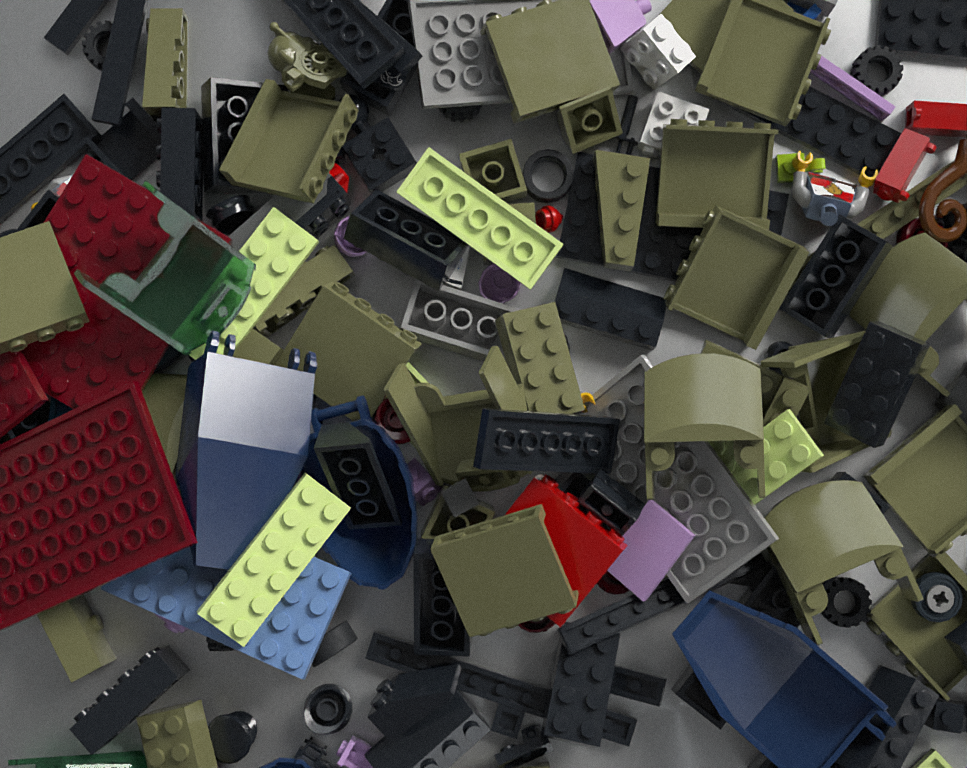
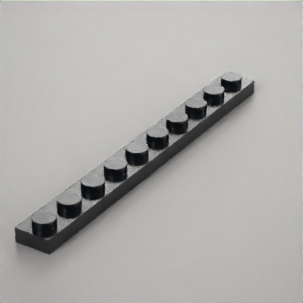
(487, 683)

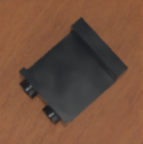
(130, 146)

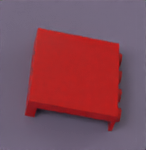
(577, 535)

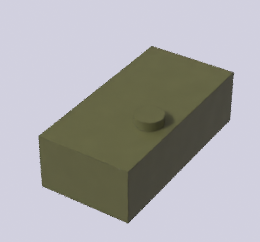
(77, 637)

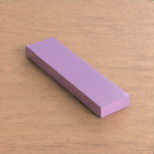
(853, 89)

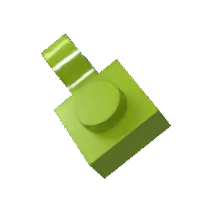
(785, 169)

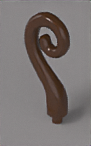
(930, 195)

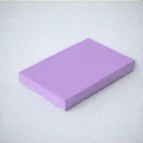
(652, 550)

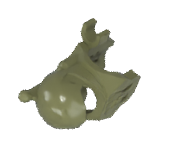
(304, 64)

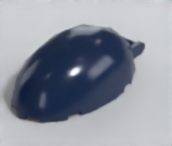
(371, 554)

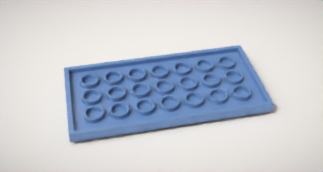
(284, 639)

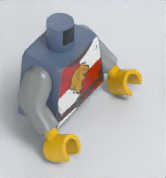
(827, 197)

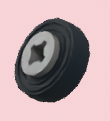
(949, 602)

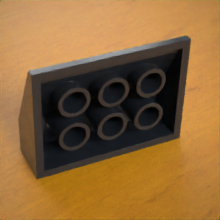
(223, 112)

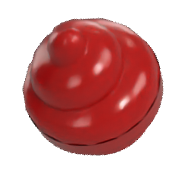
(548, 218)

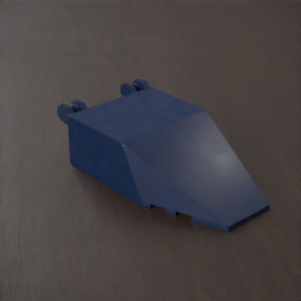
(240, 446)
(776, 684)

